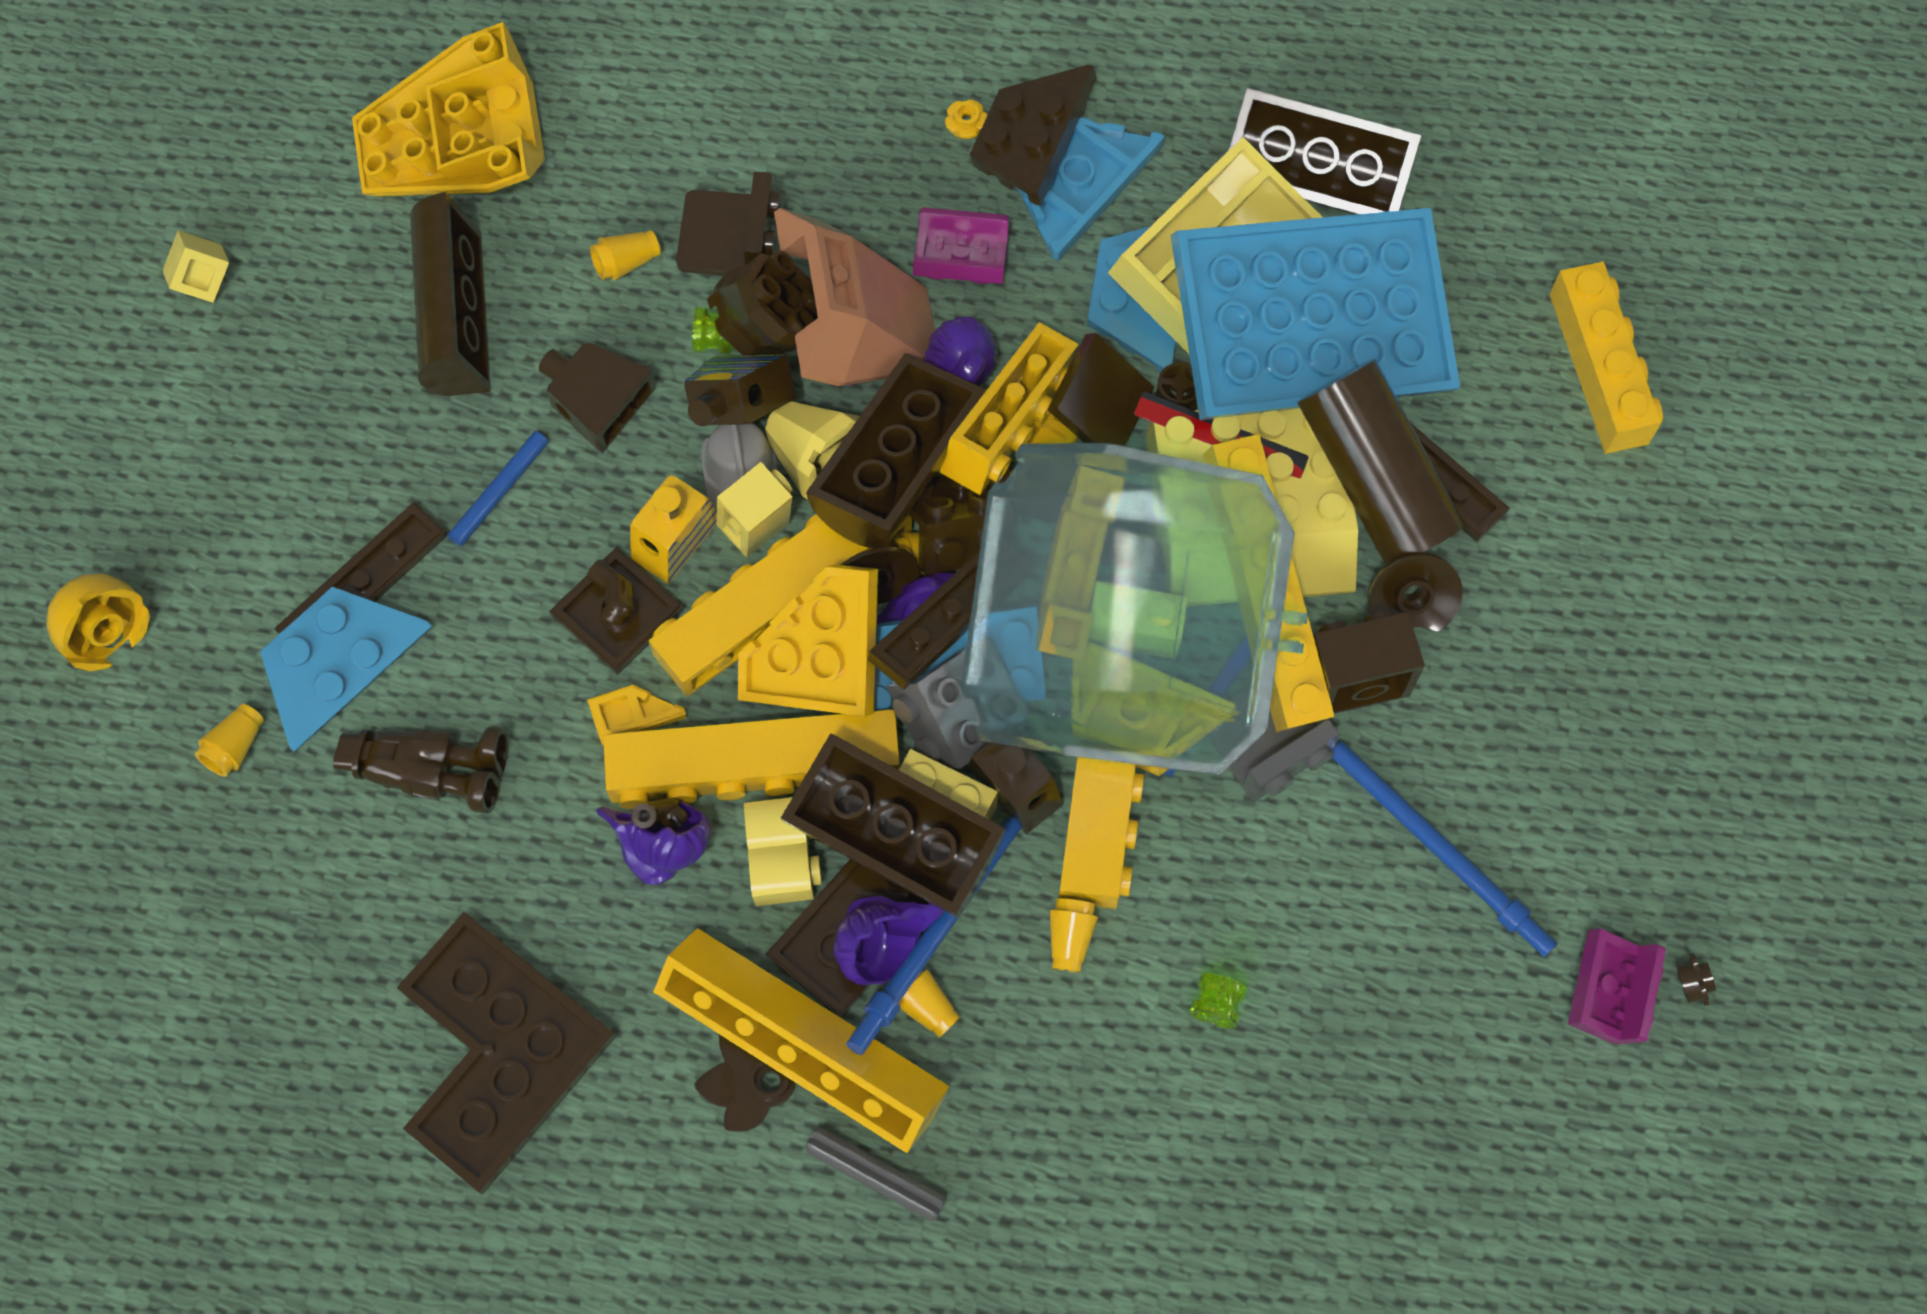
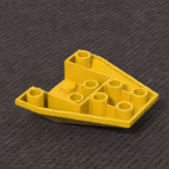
(453, 123)

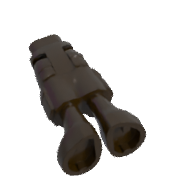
(421, 762)

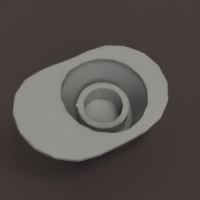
(731, 454)

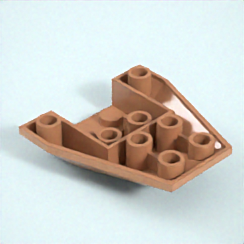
(863, 305)

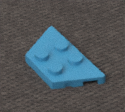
(1088, 179)
(1119, 315)
(333, 657)

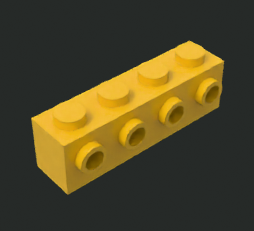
(1606, 357)
(1008, 409)

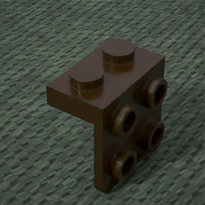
(727, 228)
(949, 525)

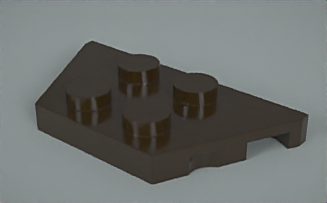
(1032, 129)

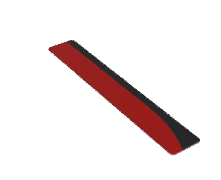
(1161, 411)

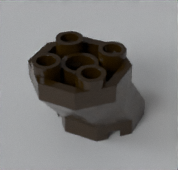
(764, 305)

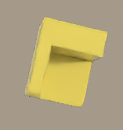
(195, 266)

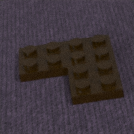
(523, 1056)

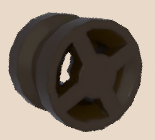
(1179, 379)

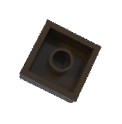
(1369, 660)

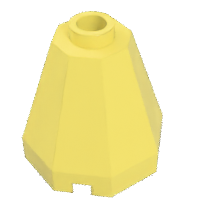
(806, 439)

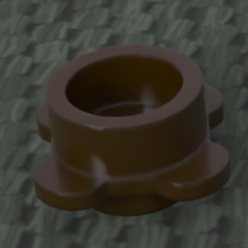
(1696, 980)

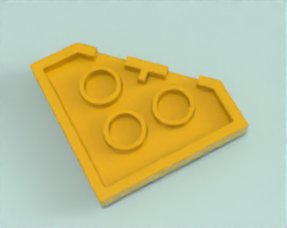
(818, 647)

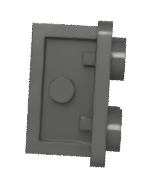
(939, 715)
(1279, 756)

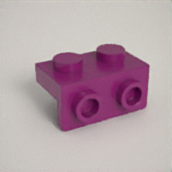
(961, 245)
(1616, 988)

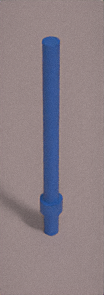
(1512, 915)
(885, 1005)

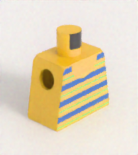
(673, 522)

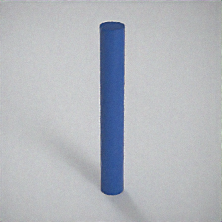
(498, 488)

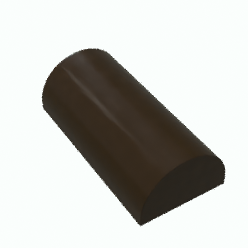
(1329, 153)
(449, 299)
(892, 452)
(1381, 463)
(894, 825)

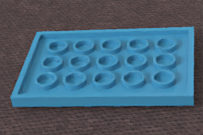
(1306, 301)

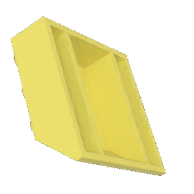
(1232, 192)
(1314, 504)

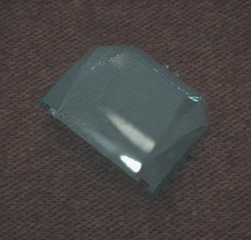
(1128, 607)

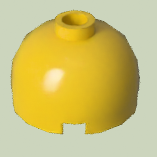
(92, 615)

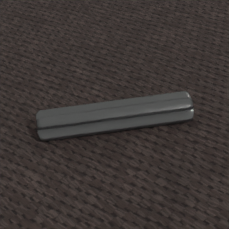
(875, 1174)

